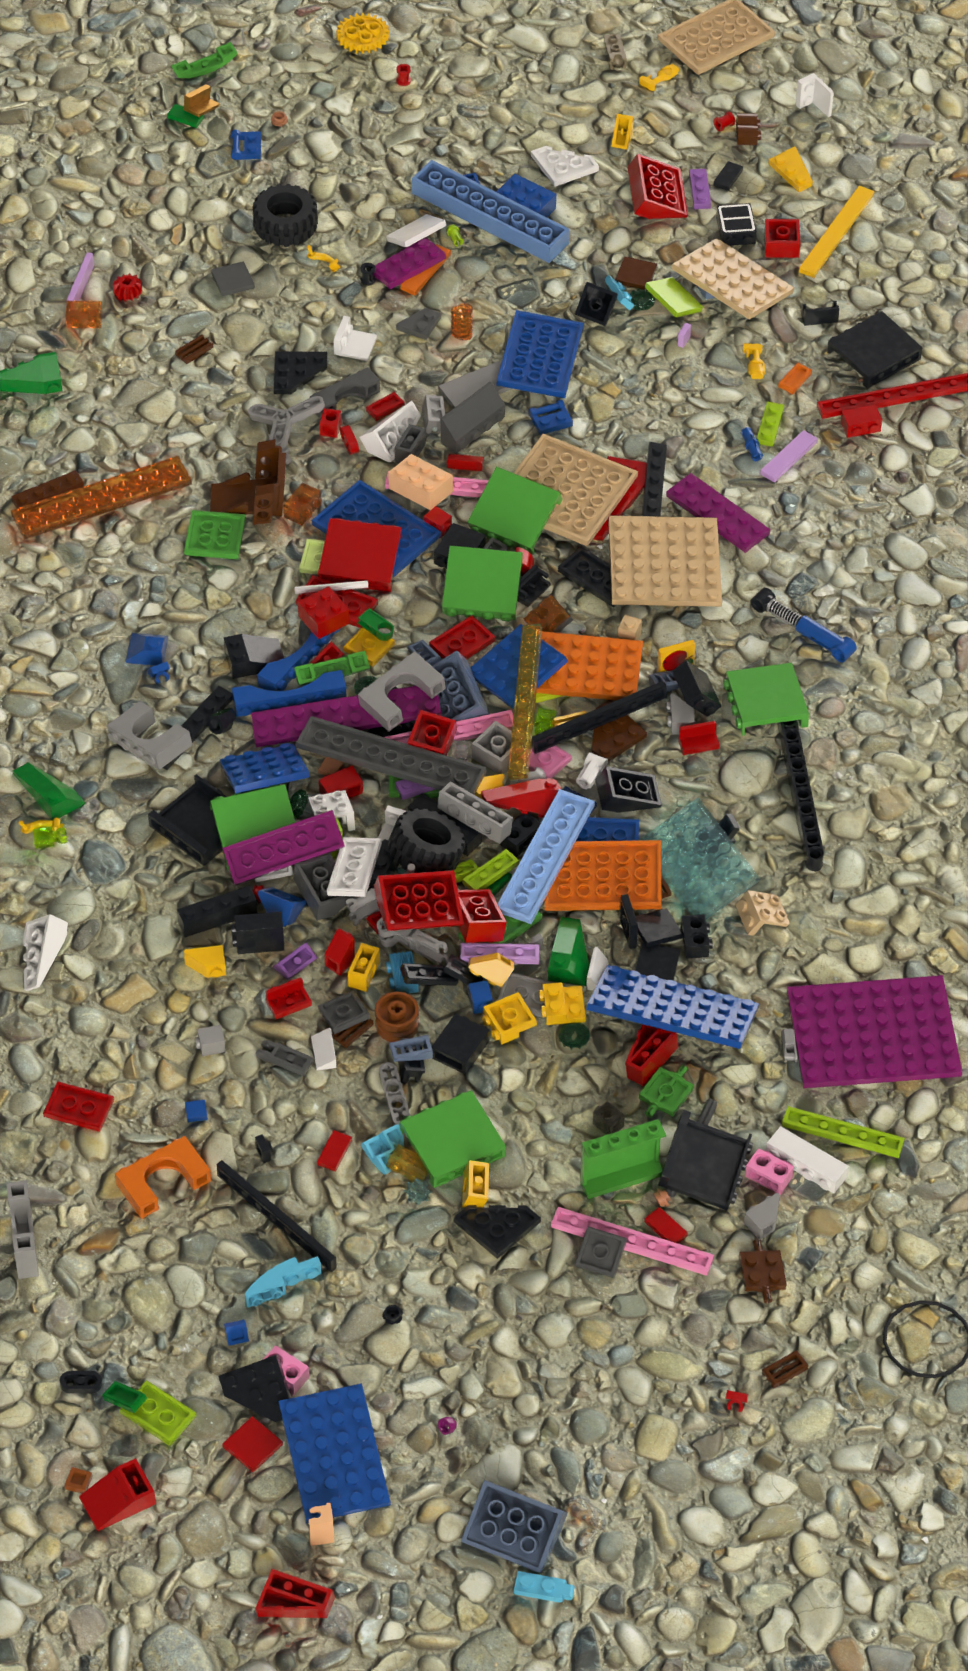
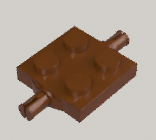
(762, 1271)

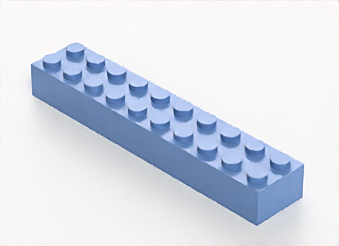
(490, 211)

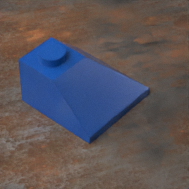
(147, 649)
(280, 901)

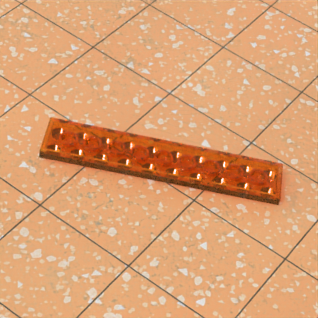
(101, 497)

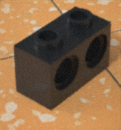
(521, 834)
(695, 936)

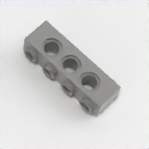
(475, 812)

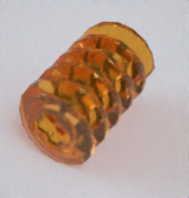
(462, 321)

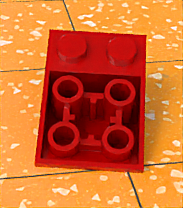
(118, 1495)

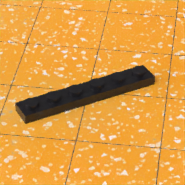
(654, 479)
(198, 720)

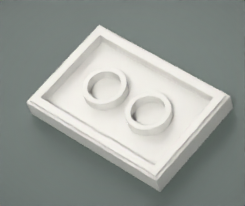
(416, 230)

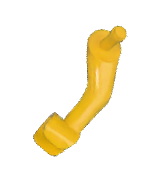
(321, 256)
(27, 828)

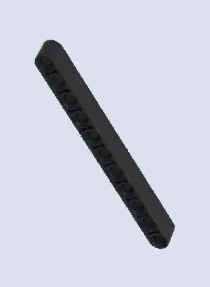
(801, 795)

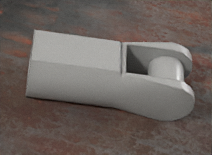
(789, 1045)

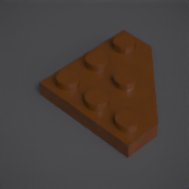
(616, 736)

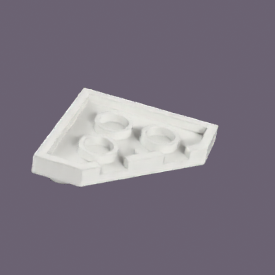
(563, 165)

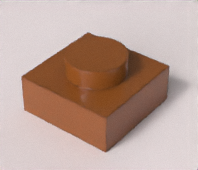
(78, 1480)

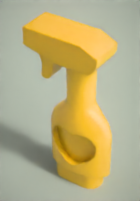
(663, 74)
(756, 366)

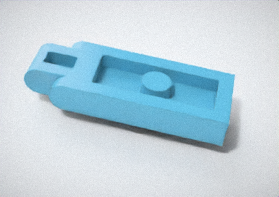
(623, 296)
(543, 1587)

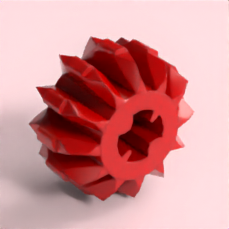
(127, 287)

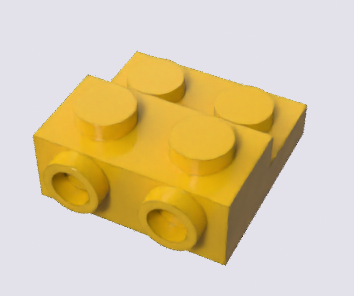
(562, 1004)
(508, 1018)

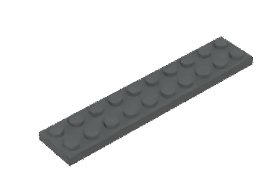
(388, 756)

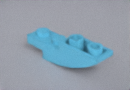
(273, 1282)

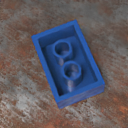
(529, 195)

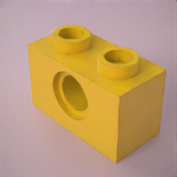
(363, 967)
(475, 1184)

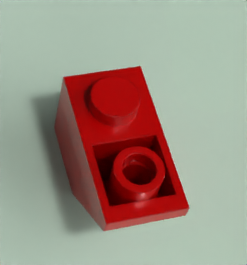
(340, 952)

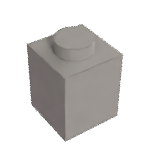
(210, 1040)

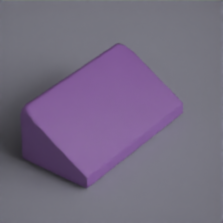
(295, 961)

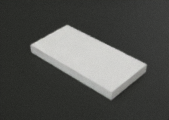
(354, 867)

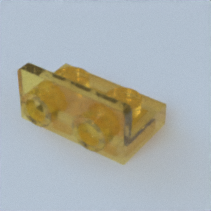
(407, 1164)

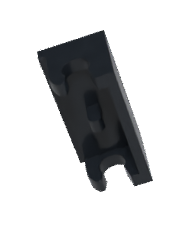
(820, 315)
(532, 585)
(410, 1068)

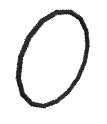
(911, 1371)

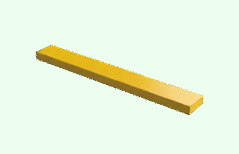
(836, 231)

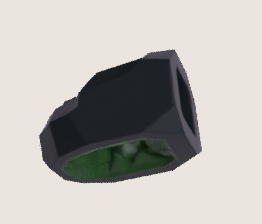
(221, 721)

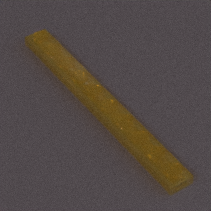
(525, 702)

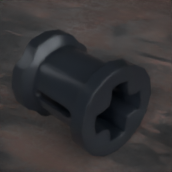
(367, 274)

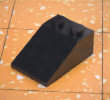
(250, 653)
(627, 790)

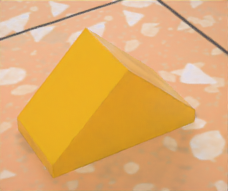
(622, 131)

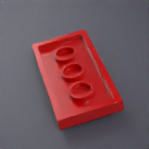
(355, 601)

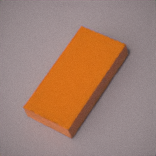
(795, 378)

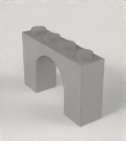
(410, 670)
(155, 751)
(22, 1229)

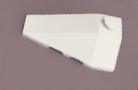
(384, 436)
(42, 940)

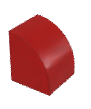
(528, 560)

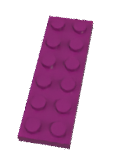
(706, 502)
(283, 847)

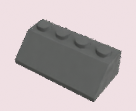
(472, 418)

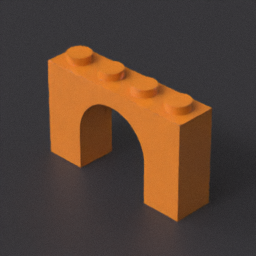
(178, 1156)

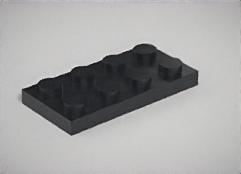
(589, 573)

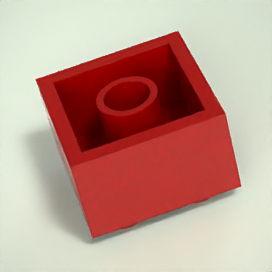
(782, 238)
(323, 612)
(433, 732)

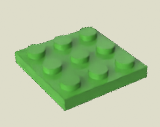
(215, 534)

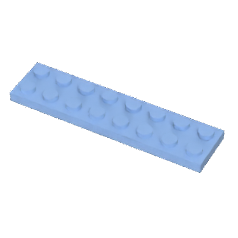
(545, 856)

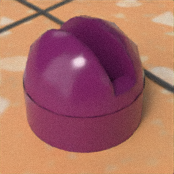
(446, 1422)

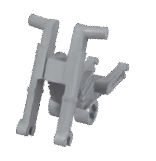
(412, 938)

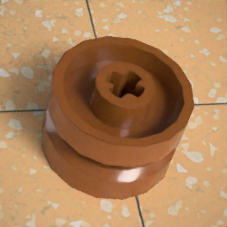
(396, 1016)

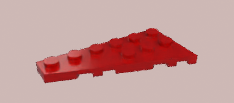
(630, 496)

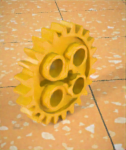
(362, 33)

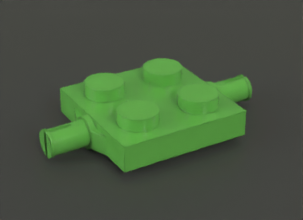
(666, 1091)

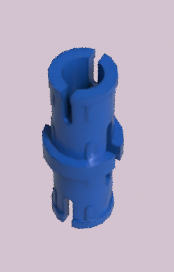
(752, 444)

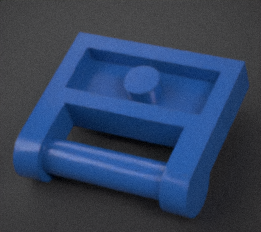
(252, 145)
(553, 421)

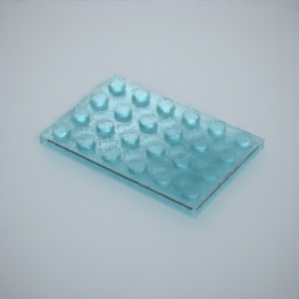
(701, 861)

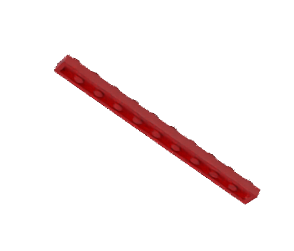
(895, 395)

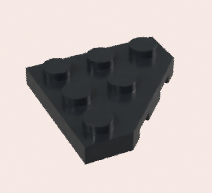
(296, 368)
(497, 1226)
(258, 1387)

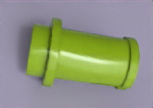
(453, 233)

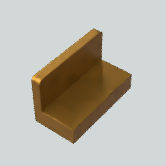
(199, 101)

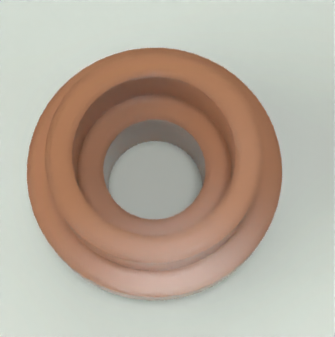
(279, 118)
(662, 1197)

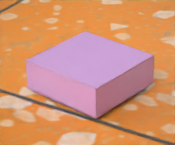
(684, 335)

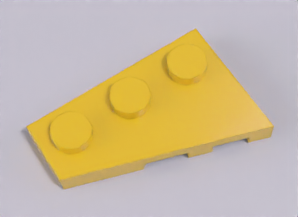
(792, 169)

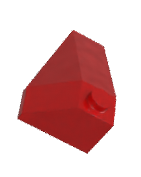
(525, 796)

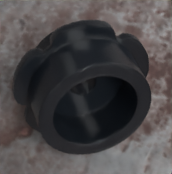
(392, 1310)

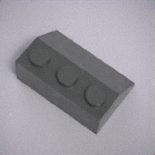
(313, 880)

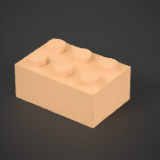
(420, 481)

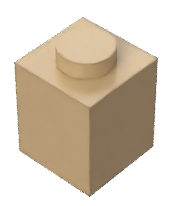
(630, 628)

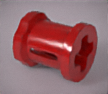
(403, 74)
(724, 121)

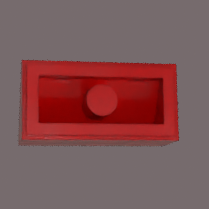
(465, 462)
(328, 653)

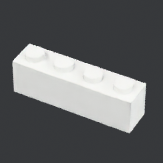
(808, 1160)

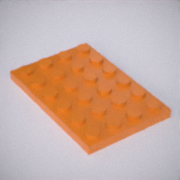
(595, 666)
(603, 871)

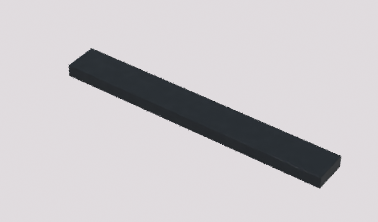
(599, 717)
(276, 1216)

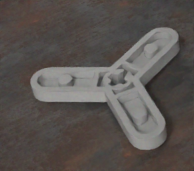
(283, 419)

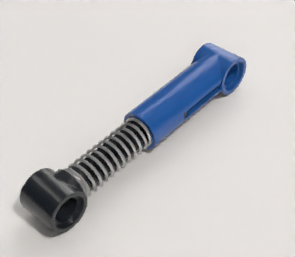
(839, 647)

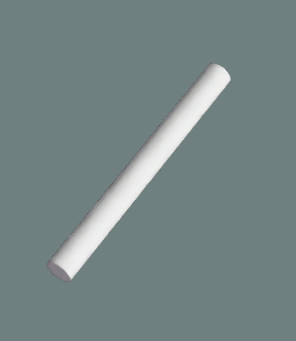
(335, 587)

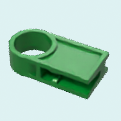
(373, 622)

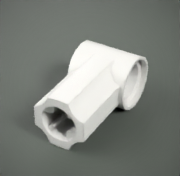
(592, 768)

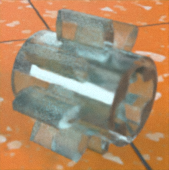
(412, 1191)

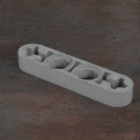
(391, 1097)

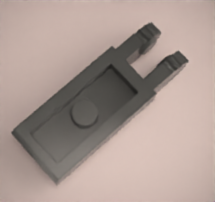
(285, 1057)

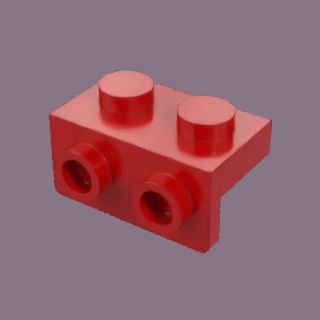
(287, 998)

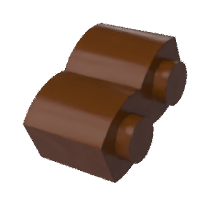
(747, 129)

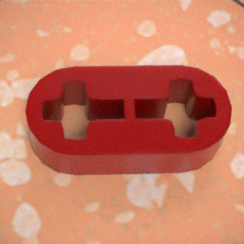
(349, 440)

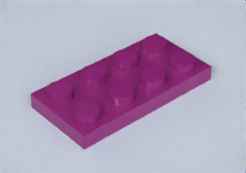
(408, 263)

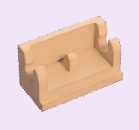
(321, 1528)

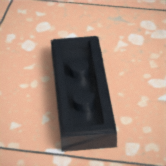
(426, 975)

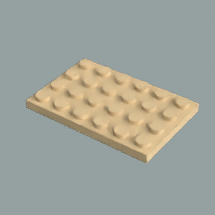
(716, 35)
(733, 278)

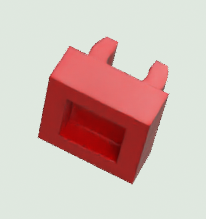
(736, 1397)

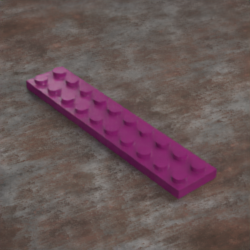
(287, 723)

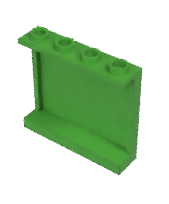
(513, 509)
(482, 583)
(765, 696)
(251, 814)
(451, 1136)
(621, 1159)

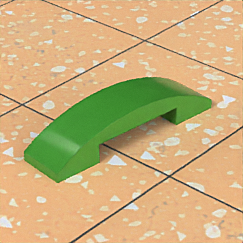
(207, 64)
(349, 665)

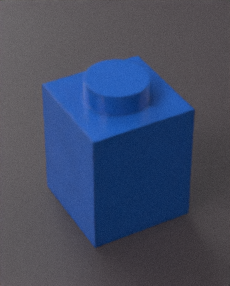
(479, 996)

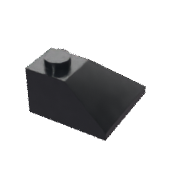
(596, 303)

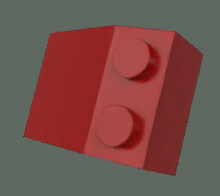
(481, 916)

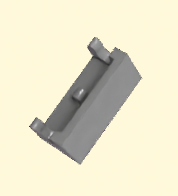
(432, 411)

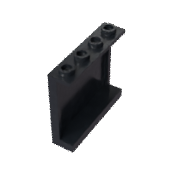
(876, 348)
(190, 822)
(705, 1162)

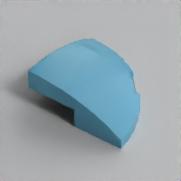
(382, 1146)

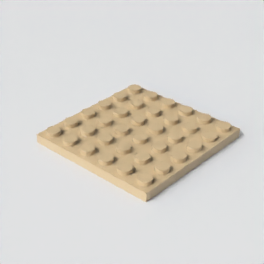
(587, 484)
(664, 561)

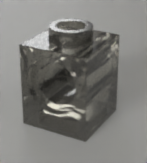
(610, 1125)

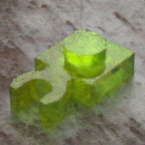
(544, 720)
(46, 837)

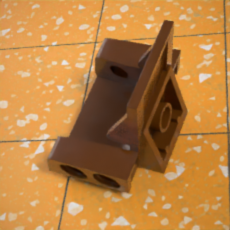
(258, 496)

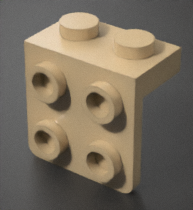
(760, 909)

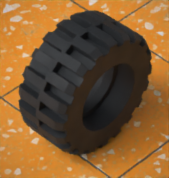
(283, 200)
(426, 841)

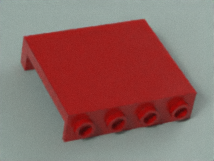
(360, 553)

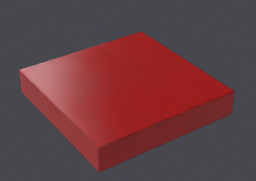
(252, 1444)

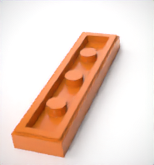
(417, 282)

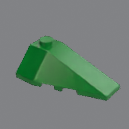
(35, 376)
(50, 794)
(569, 954)

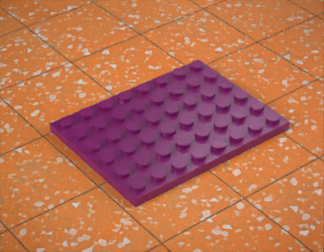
(873, 1031)

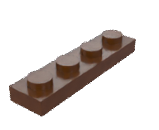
(48, 489)

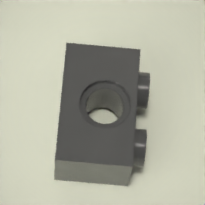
(411, 442)

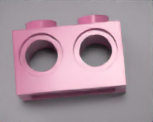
(767, 1174)
(291, 1367)

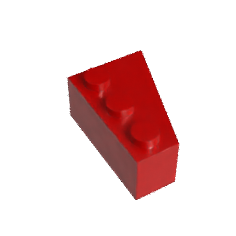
(649, 1053)
(293, 1598)

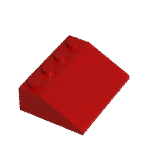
(656, 189)
(419, 900)

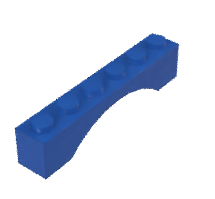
(279, 673)
(253, 699)

